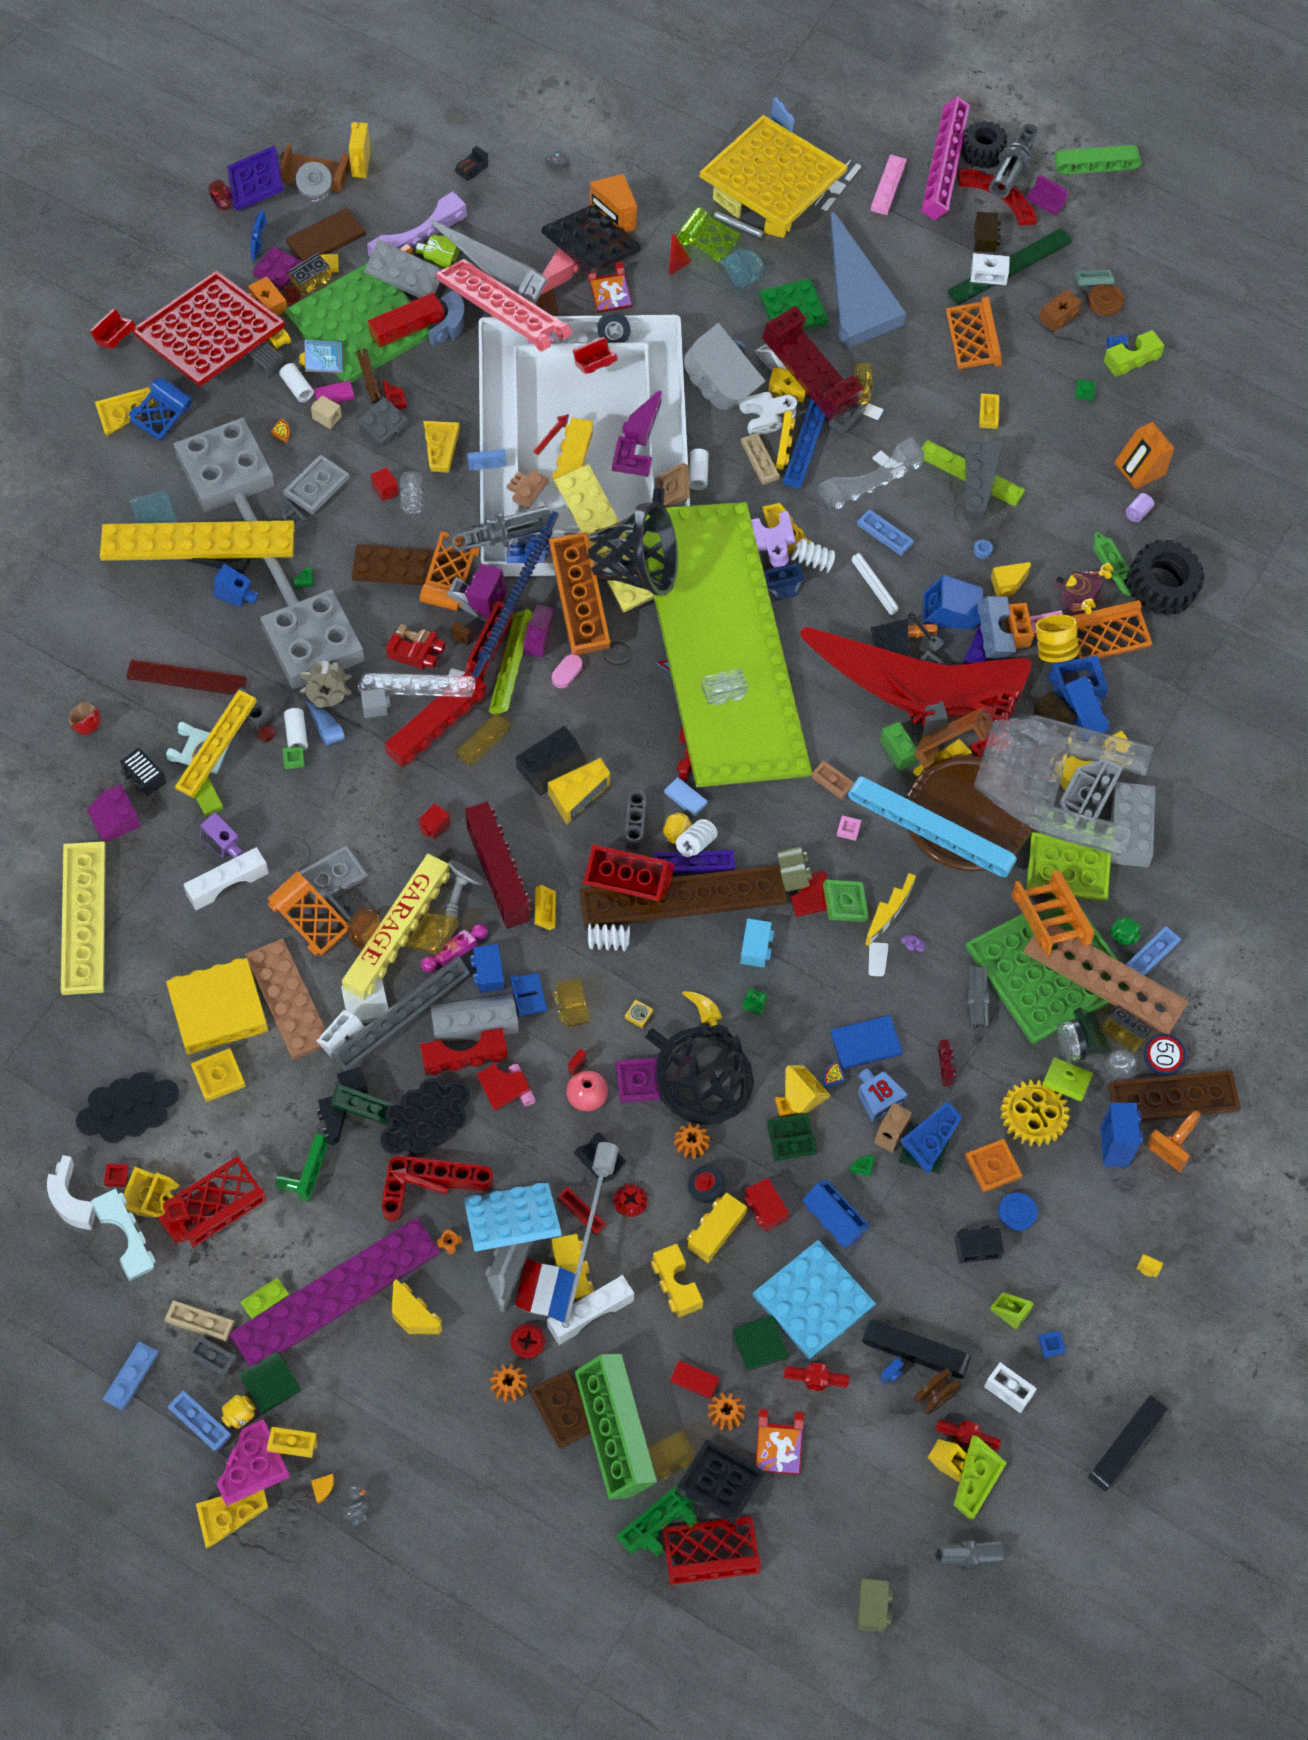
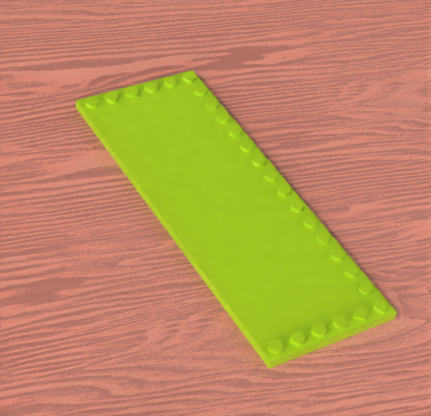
(719, 623)

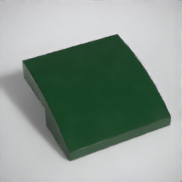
(791, 1137)
(269, 1382)

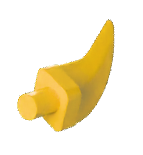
(707, 1008)

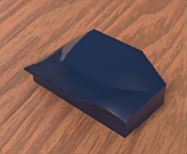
(784, 580)

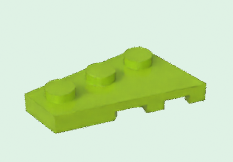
(978, 1477)

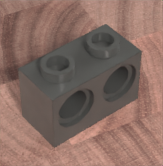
(261, 708)

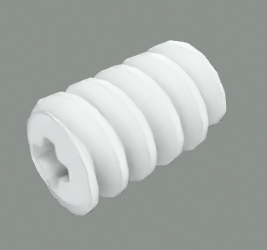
(814, 554)
(696, 838)
(608, 937)

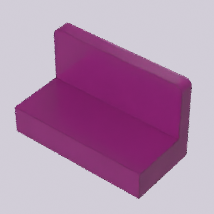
(1048, 195)

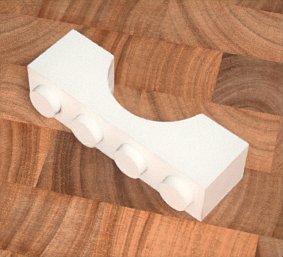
(207, 886)
(604, 1300)

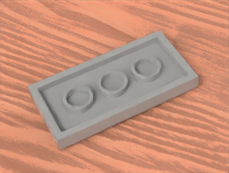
(402, 270)

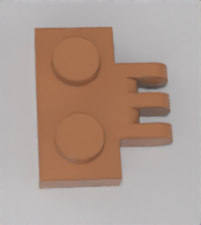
(527, 487)

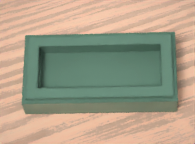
(1094, 277)

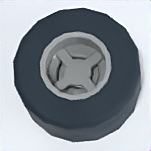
(617, 333)

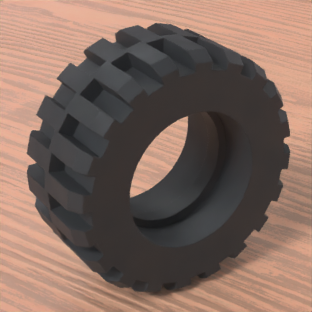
(1174, 559)

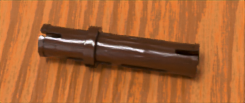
(369, 376)

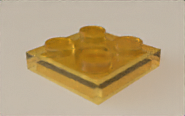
(432, 933)

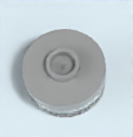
(314, 181)

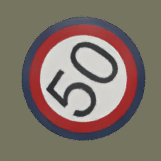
(1164, 1054)

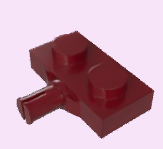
(945, 1055)

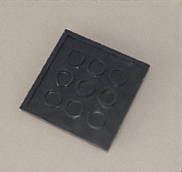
(591, 239)

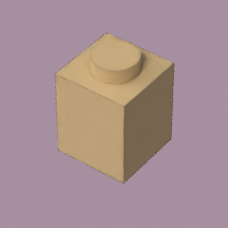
(326, 412)

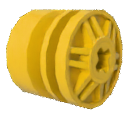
(1057, 638)

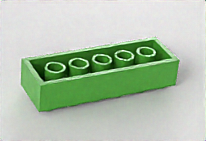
(615, 1426)

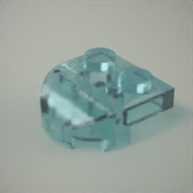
(743, 267)

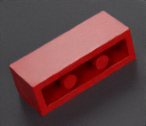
(175, 1232)

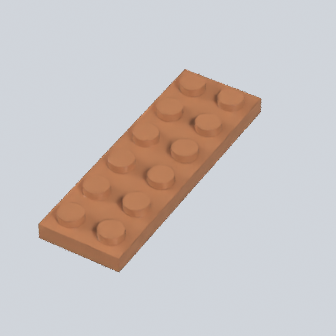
(287, 998)

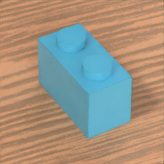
(755, 943)

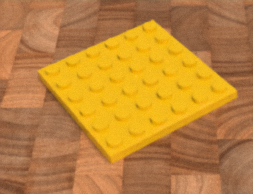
(773, 171)

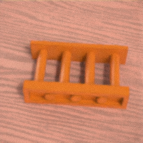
(1065, 900)

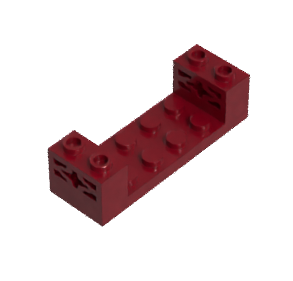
(809, 365)

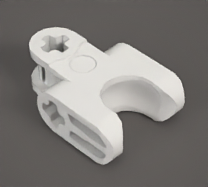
(770, 411)

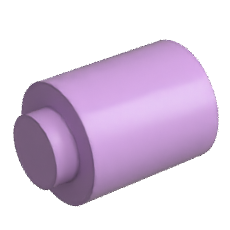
(1139, 507)

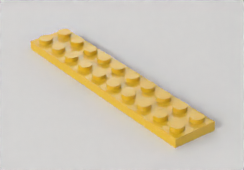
(197, 540)

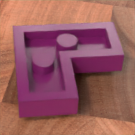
(626, 460)

